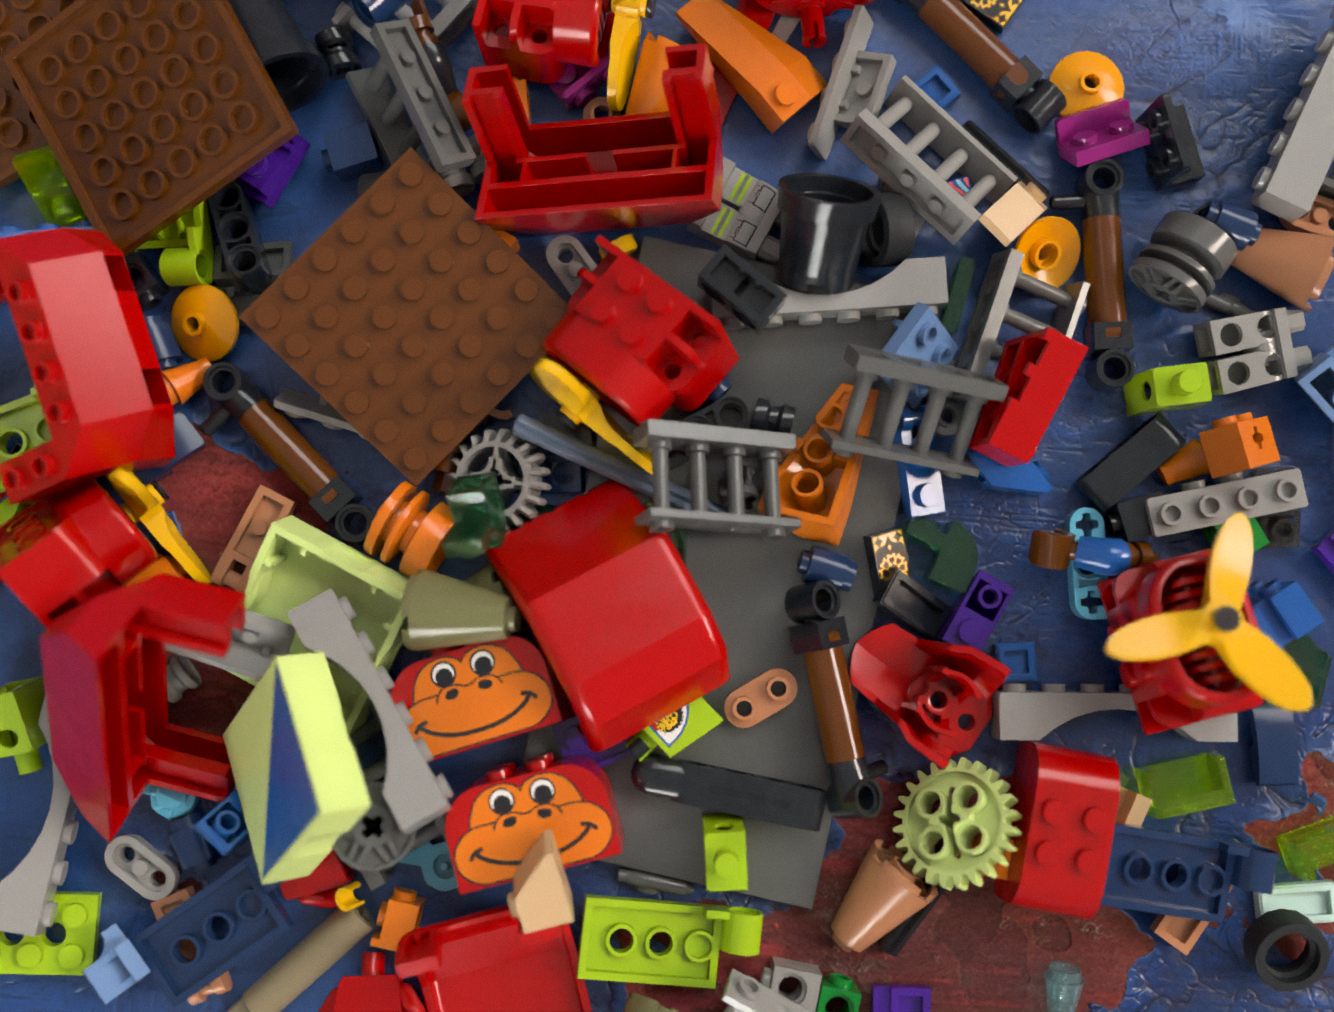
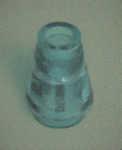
(1063, 986)

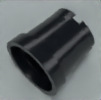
(285, 53)
(823, 229)

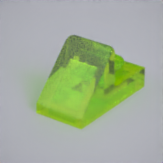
(48, 186)

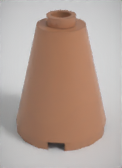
(1289, 264)
(879, 898)

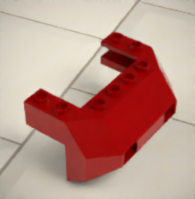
(599, 169)
(86, 362)
(112, 695)

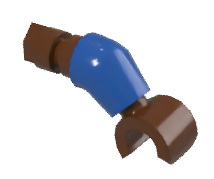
(1092, 554)

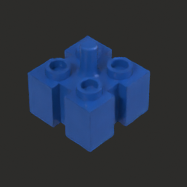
(1282, 610)

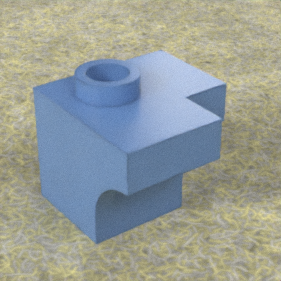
(117, 966)

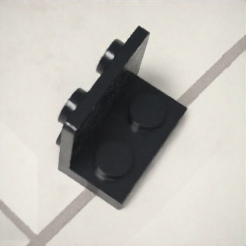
(1172, 147)

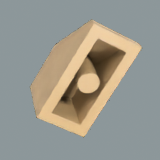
(1014, 212)
(541, 888)

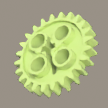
(989, 816)

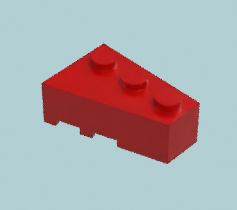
(1038, 375)

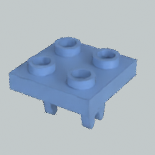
(921, 338)

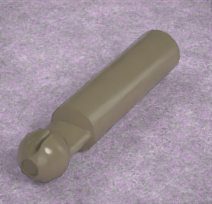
(306, 961)

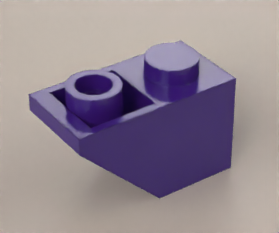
(976, 612)

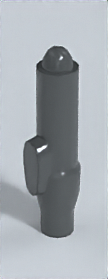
(1227, 305)
(652, 883)

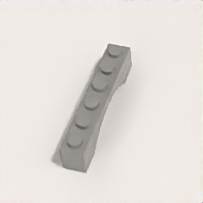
(893, 294)
(1035, 713)
(409, 783)
(31, 887)

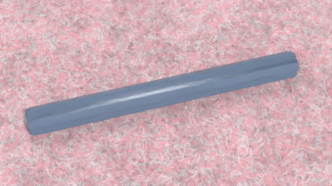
(601, 461)

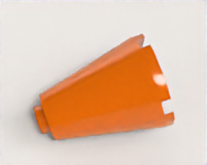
(647, 89)

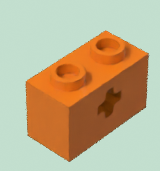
(1238, 444)

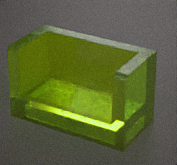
(1185, 785)
(1308, 848)

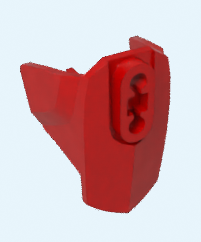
(904, 672)

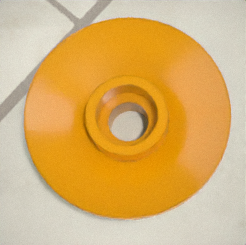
(1070, 78)
(1058, 246)
(216, 320)

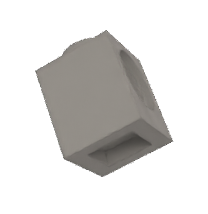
(808, 975)

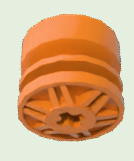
(407, 528)

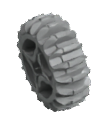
(502, 446)

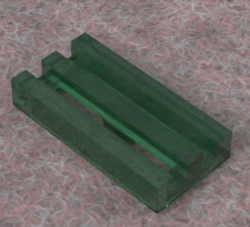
(957, 294)

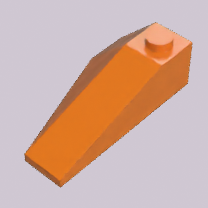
(758, 64)
(818, 482)

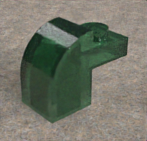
(477, 516)
(953, 555)

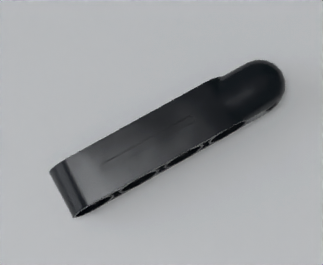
(730, 791)

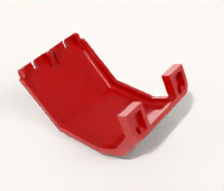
(612, 613)
(493, 966)

